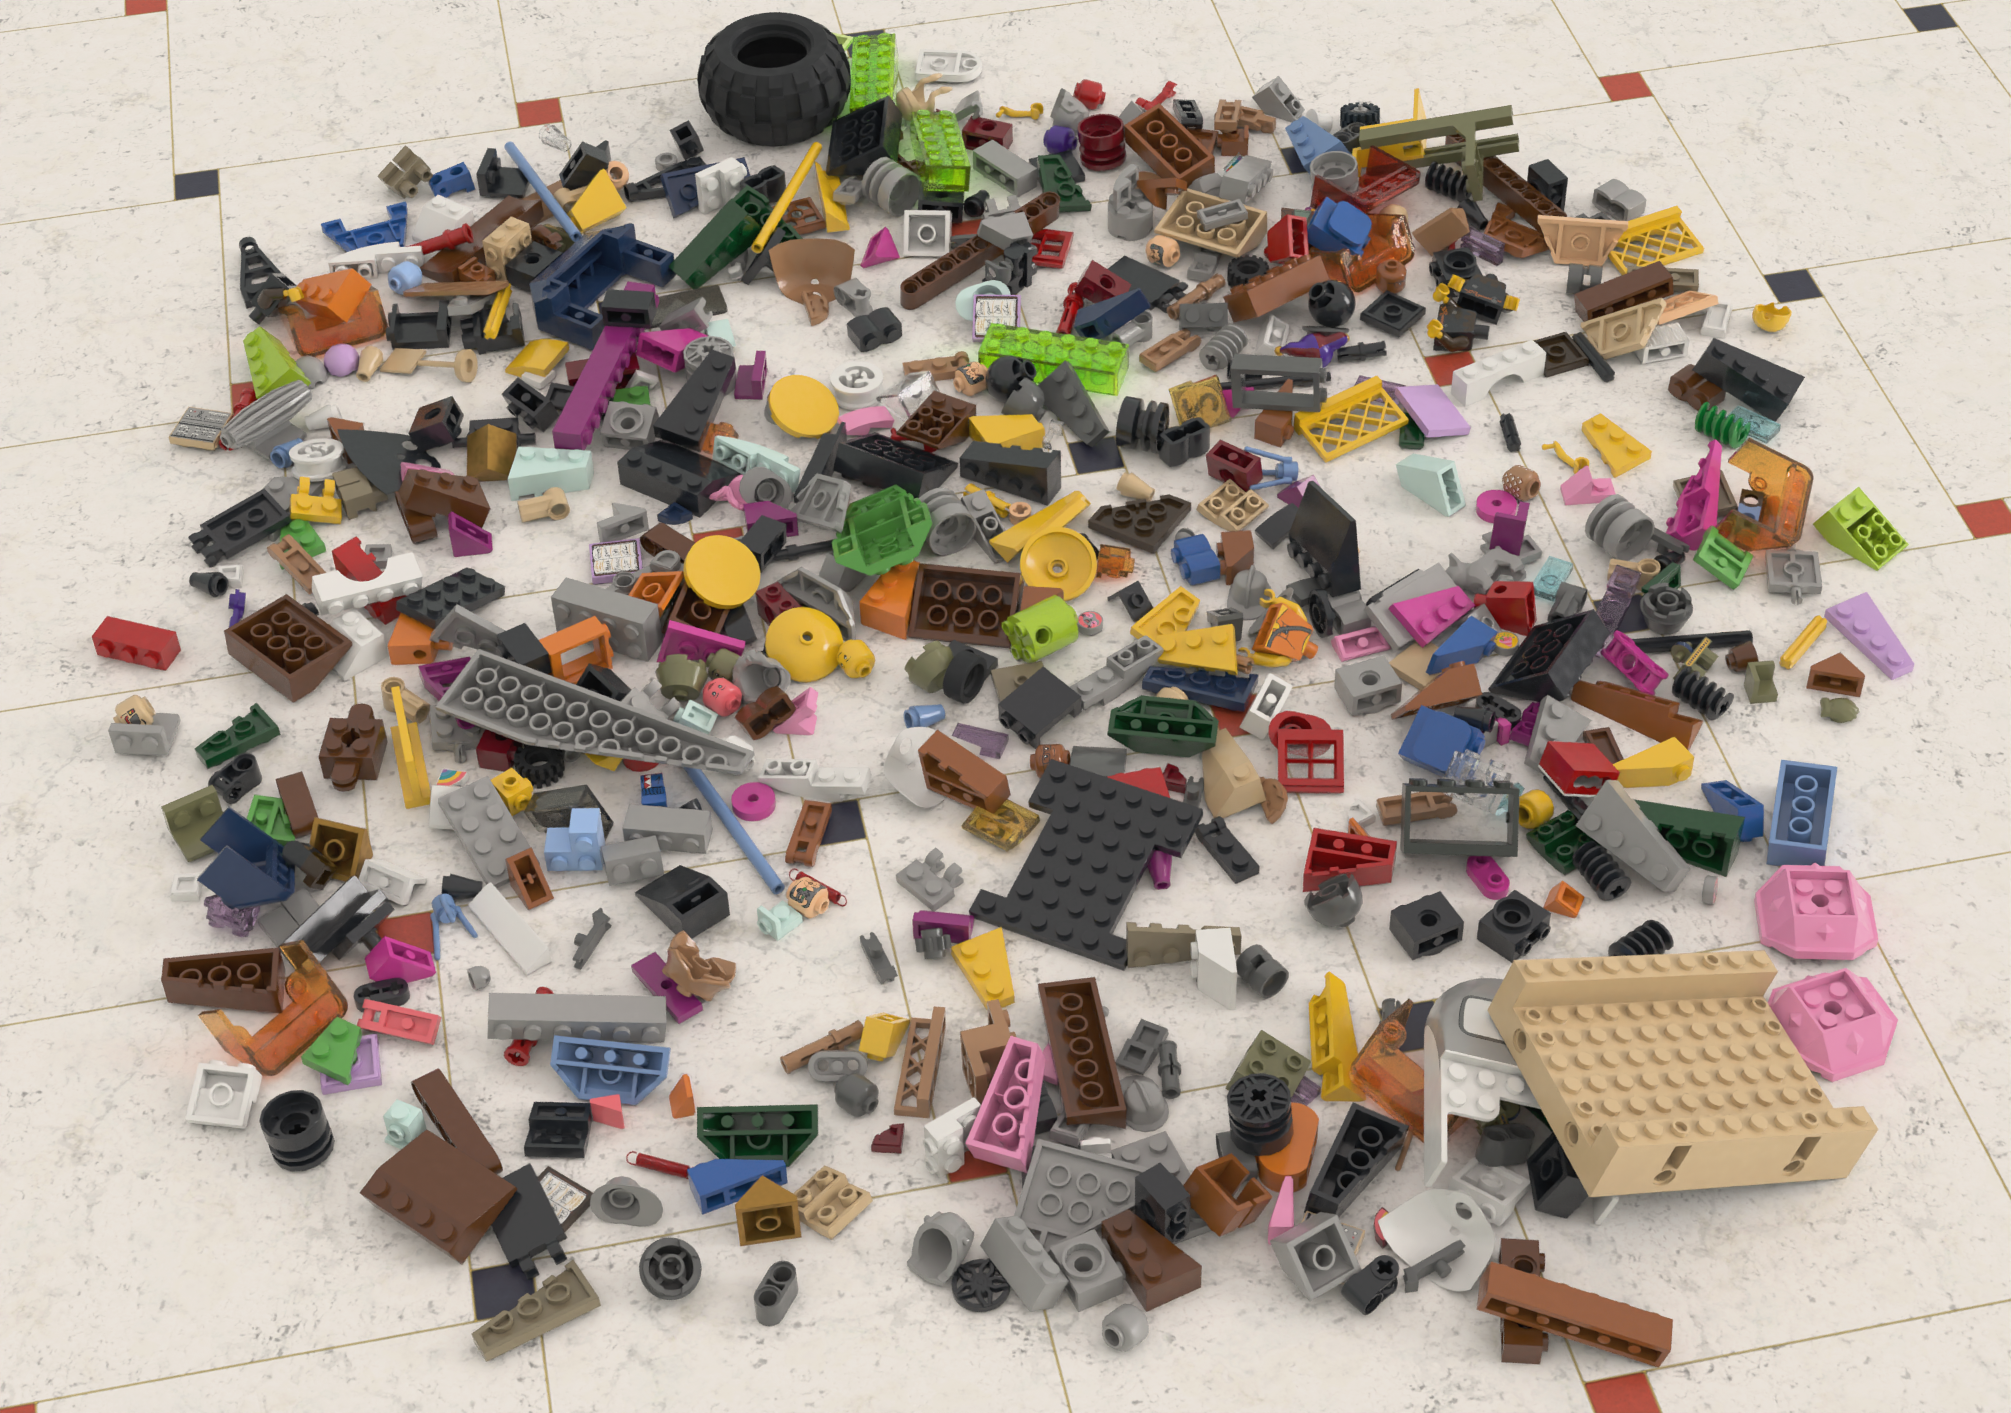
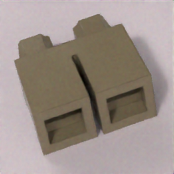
(412, 172)
(356, 492)

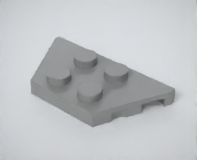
(281, 489)
(823, 502)

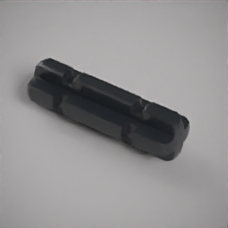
(1510, 432)

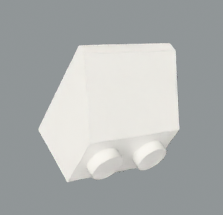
(439, 216)
(927, 233)
(367, 644)
(1215, 965)

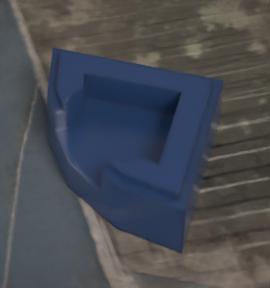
(674, 515)

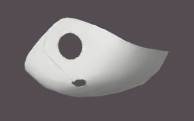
(912, 782)
(1423, 1228)

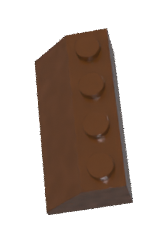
(692, 611)

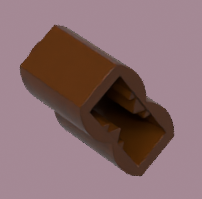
(1694, 388)
(769, 709)

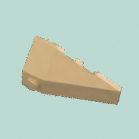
(1229, 778)

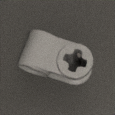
(854, 297)

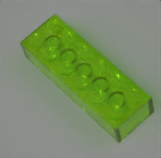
(873, 69)
(939, 151)
(1097, 362)

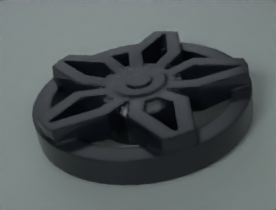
(1321, 613)
(979, 1286)

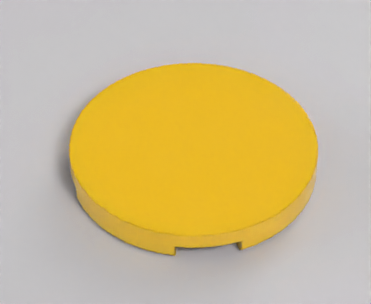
(803, 406)
(722, 571)

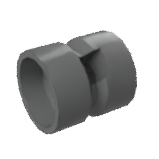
(1576, 276)
(1261, 971)

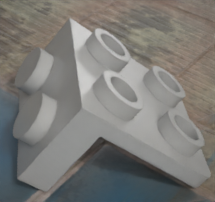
(145, 739)

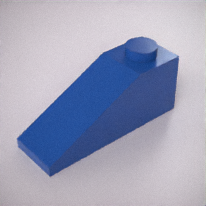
(1466, 644)
(1731, 800)
(727, 1180)

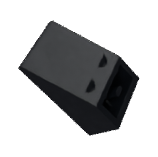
(686, 900)

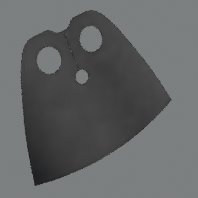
(377, 457)

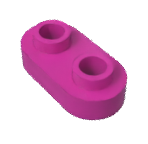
(1483, 872)

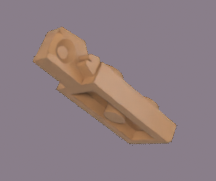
(1256, 120)

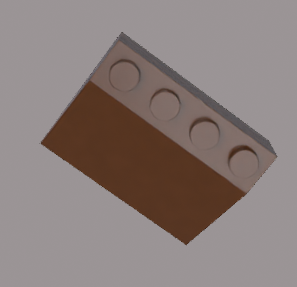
(964, 604)
(287, 646)
(439, 1194)

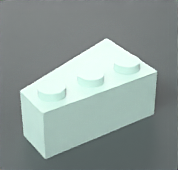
(543, 468)

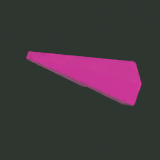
(1698, 501)

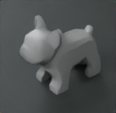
(1483, 572)

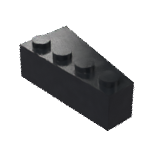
(697, 403)

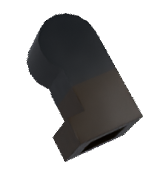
(310, 861)

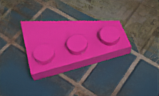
(1431, 613)
(695, 642)

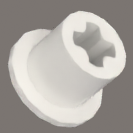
(1323, 120)

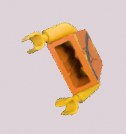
(1282, 635)

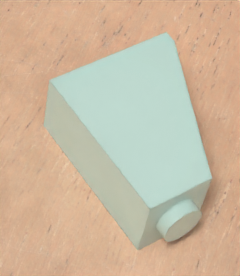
(1433, 482)

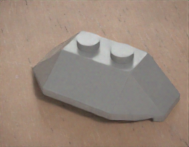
(822, 595)

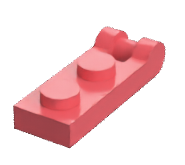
(400, 1022)

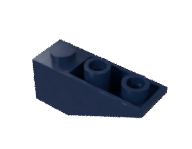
(1109, 315)

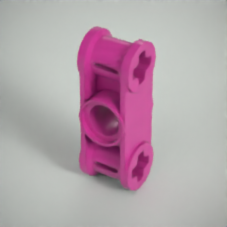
(1623, 653)

